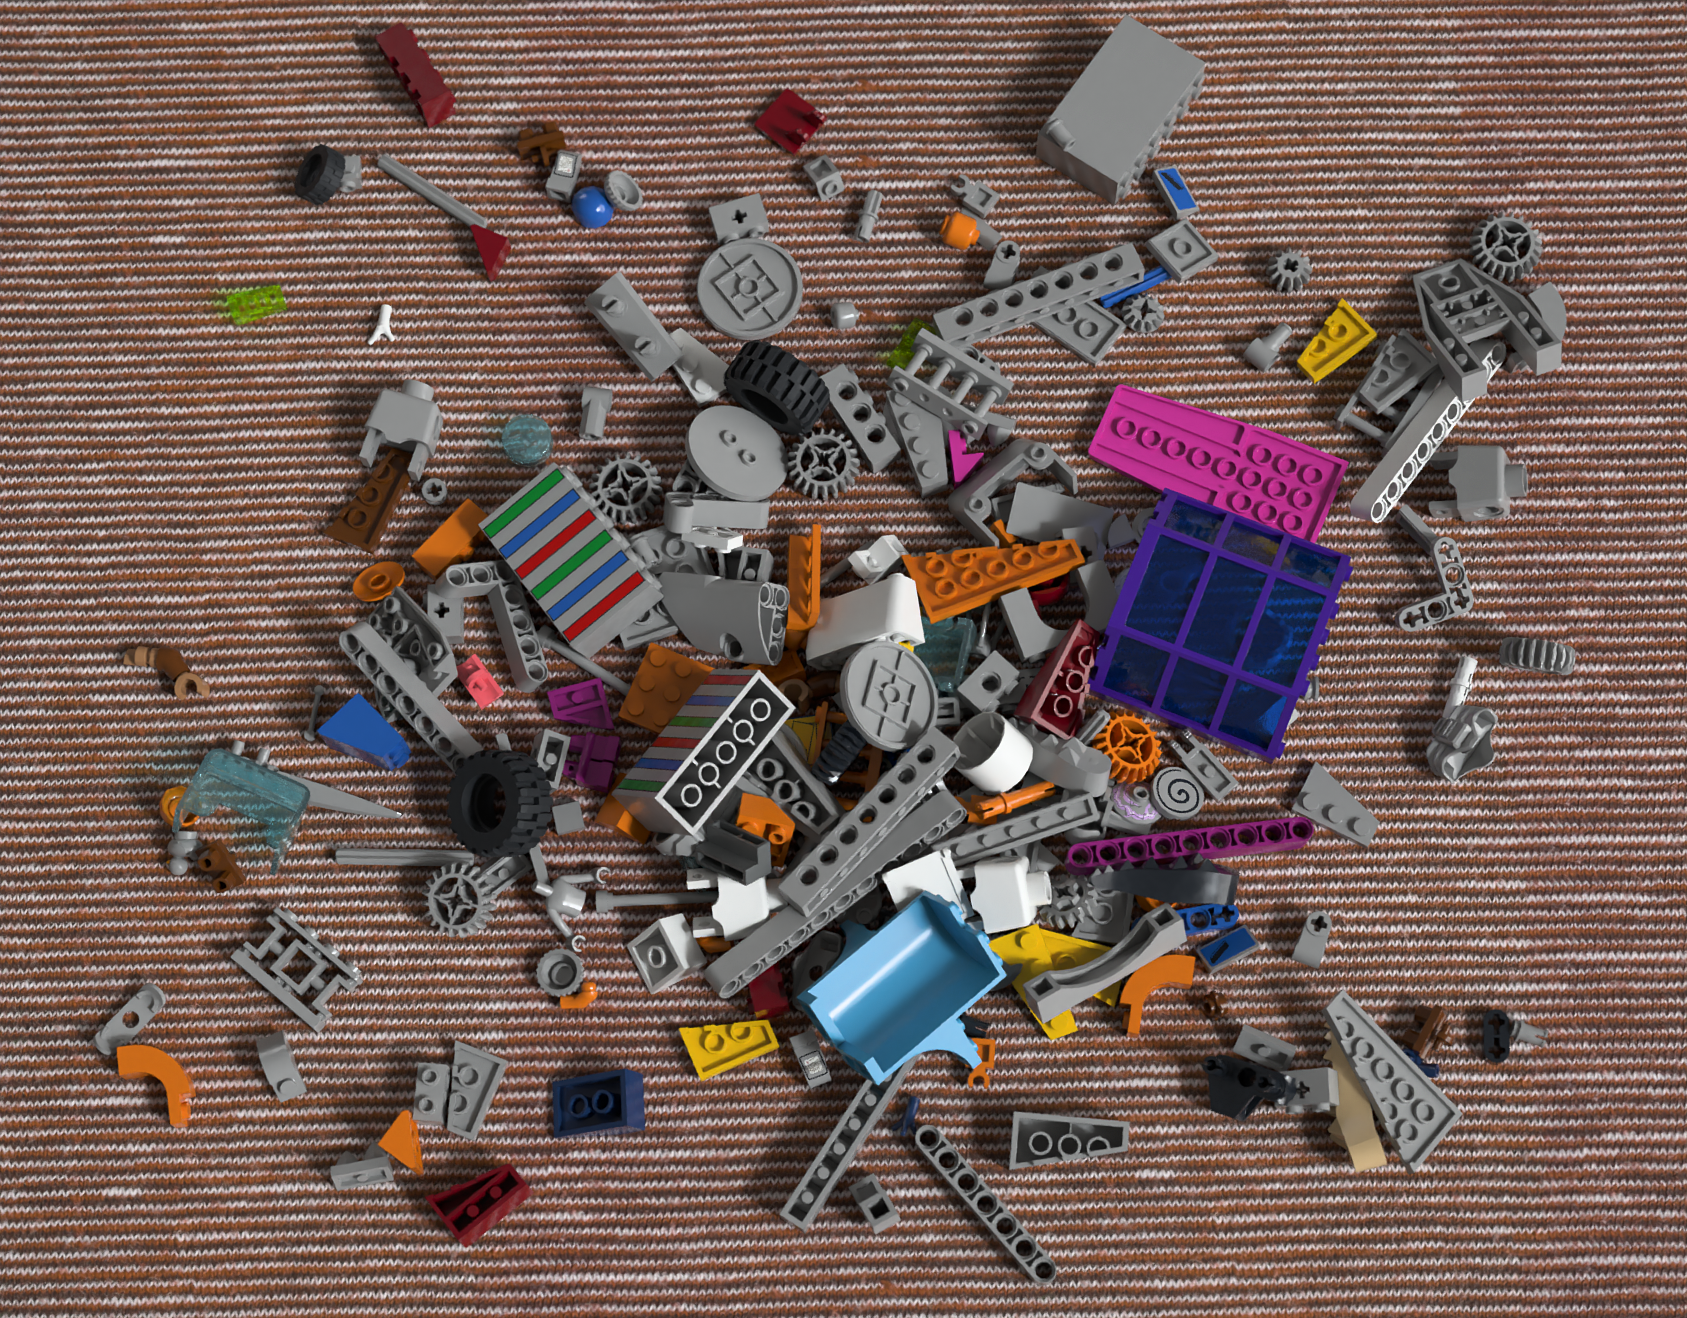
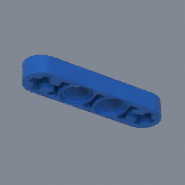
(1220, 923)

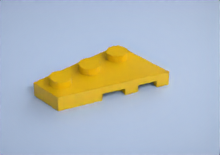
(1338, 341)

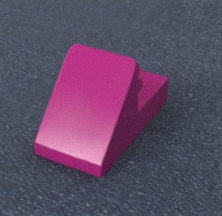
(961, 465)

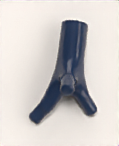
(908, 1117)

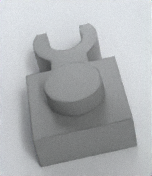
(977, 197)

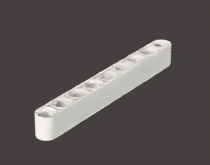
(1419, 441)

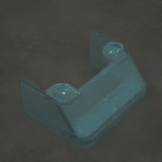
(250, 791)

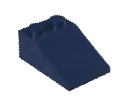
(599, 1104)

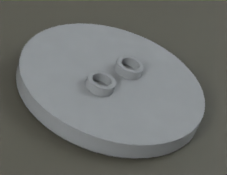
(749, 289)
(736, 453)
(888, 695)

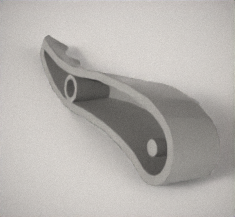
(1067, 762)

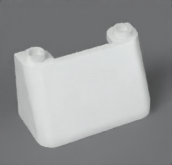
(863, 616)

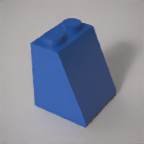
(365, 735)

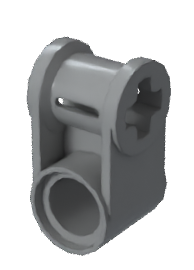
(1003, 271)
(1312, 944)

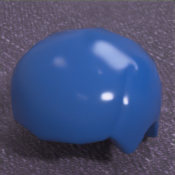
(592, 207)

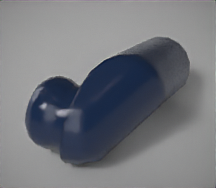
(1429, 1069)

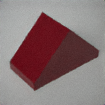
(492, 249)

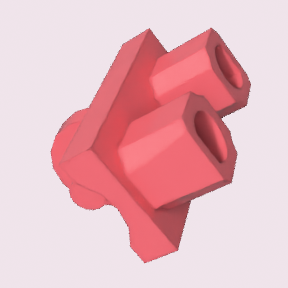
(478, 682)

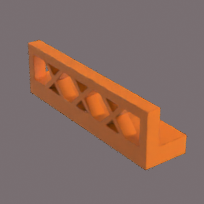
(804, 580)

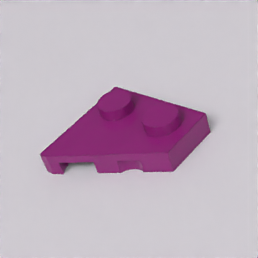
(582, 705)

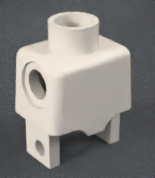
(1005, 892)
(738, 908)

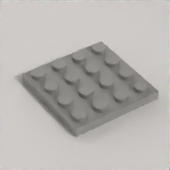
(673, 556)

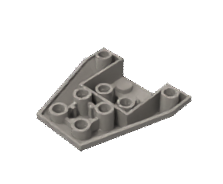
(416, 642)

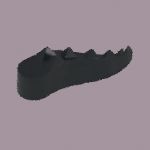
(1175, 882)

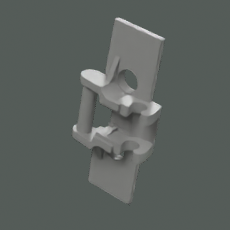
(1103, 804)

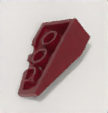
(1059, 688)

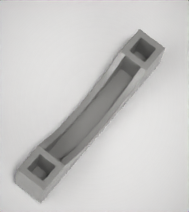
(1061, 990)

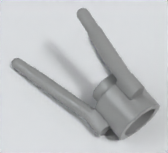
(983, 646)

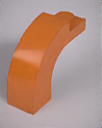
(1162, 972)
(147, 1061)

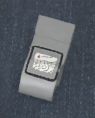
(564, 176)
(810, 1058)

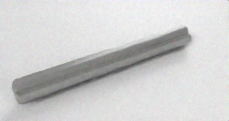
(430, 192)
(409, 857)

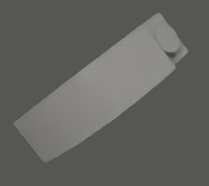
(1551, 309)

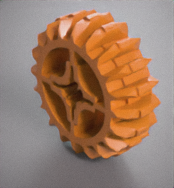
(1129, 747)

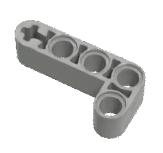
(712, 510)

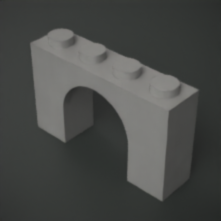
(1035, 638)

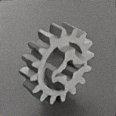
(1070, 901)

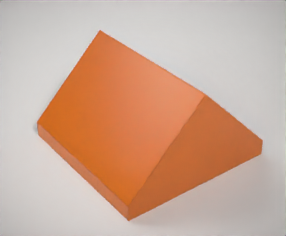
(619, 819)
(404, 1143)

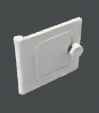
(931, 874)

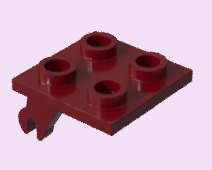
(790, 121)

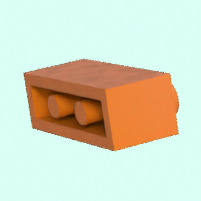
(452, 541)

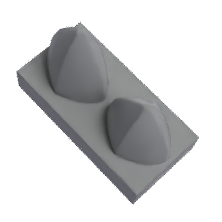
(998, 427)
(354, 1173)

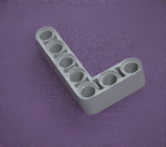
(508, 608)

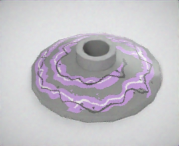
(1134, 803)

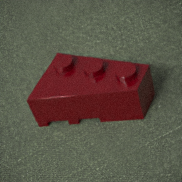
(767, 994)
(480, 1203)

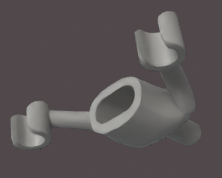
(568, 900)

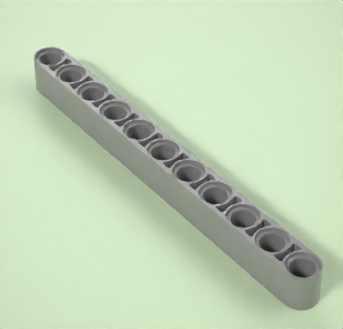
(791, 928)

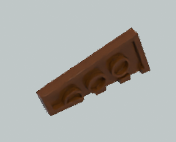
(370, 512)

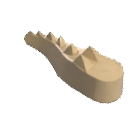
(1354, 1118)

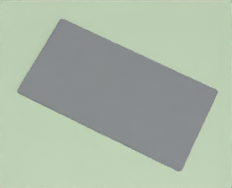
(1042, 513)

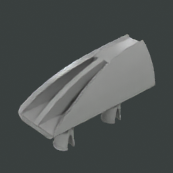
(633, 326)

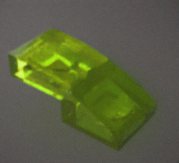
(902, 354)

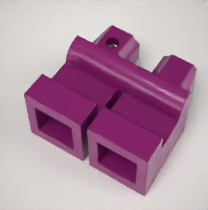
(596, 763)

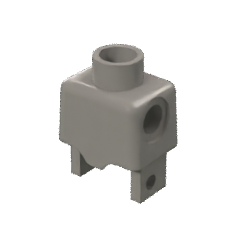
(404, 422)
(1482, 482)

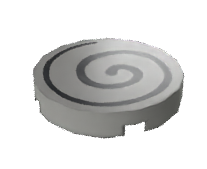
(1176, 793)

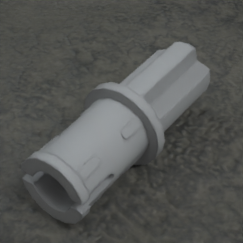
(868, 216)

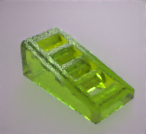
(249, 314)

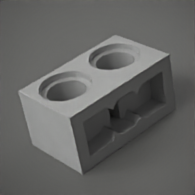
(432, 1094)

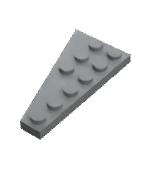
(1402, 1096)

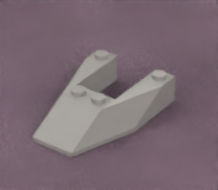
(1467, 305)

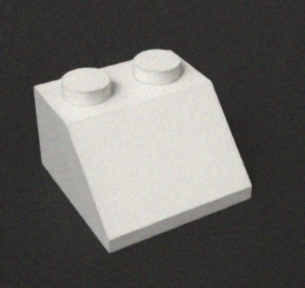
(666, 953)

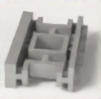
(283, 984)

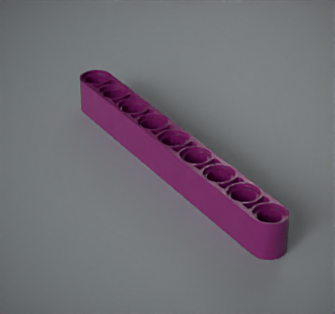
(1198, 837)

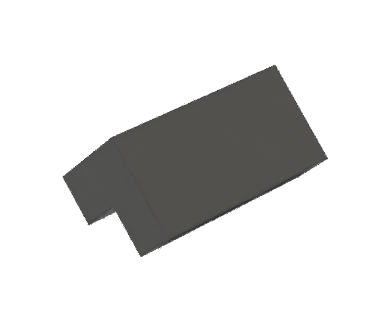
(734, 853)

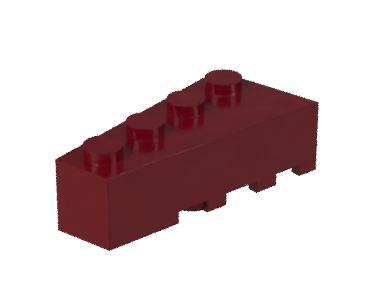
(416, 74)

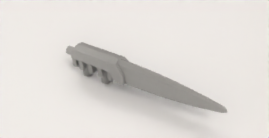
(322, 795)

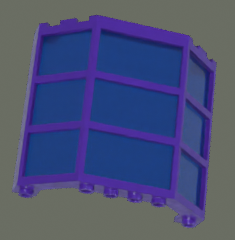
(1218, 625)

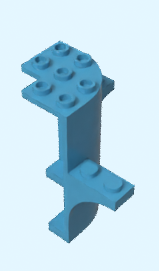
(904, 988)

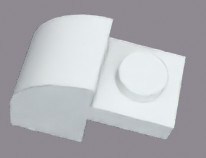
(879, 559)

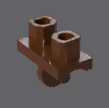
(543, 146)
(220, 866)
(1433, 1033)

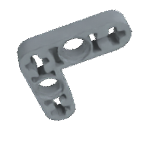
(1447, 597)

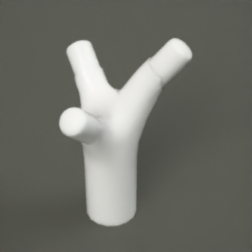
(383, 325)

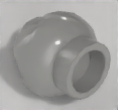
(183, 845)

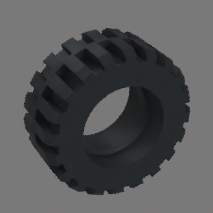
(776, 387)
(473, 803)

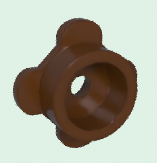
(1215, 1005)

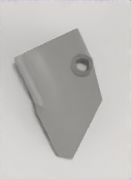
(729, 615)

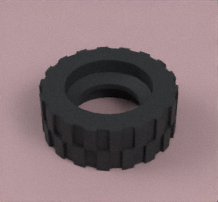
(319, 174)

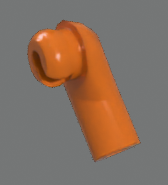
(714, 944)
(580, 1000)

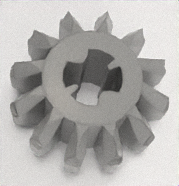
(1287, 278)

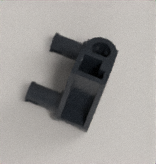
(1233, 1087)

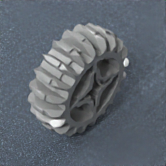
(1501, 230)
(838, 449)
(636, 485)
(1537, 656)
(466, 878)

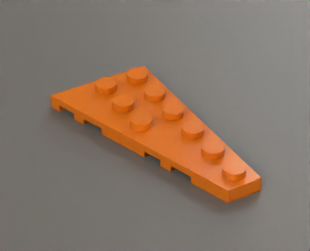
(980, 575)

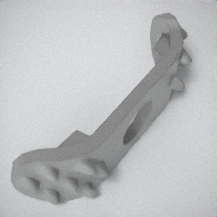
(115, 1034)

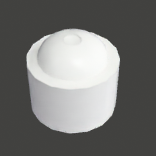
(992, 753)

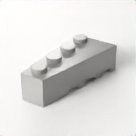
(921, 441)
(790, 782)
(1055, 1138)

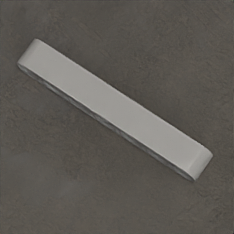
(408, 694)
(988, 1219)

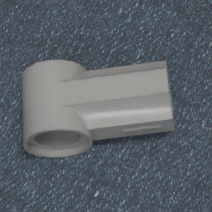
(595, 406)

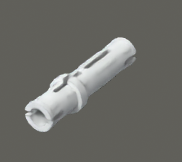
(1460, 684)

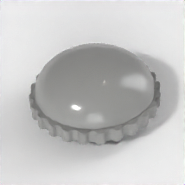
(622, 191)
(560, 972)

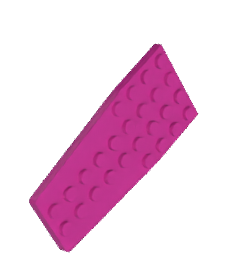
(1218, 461)

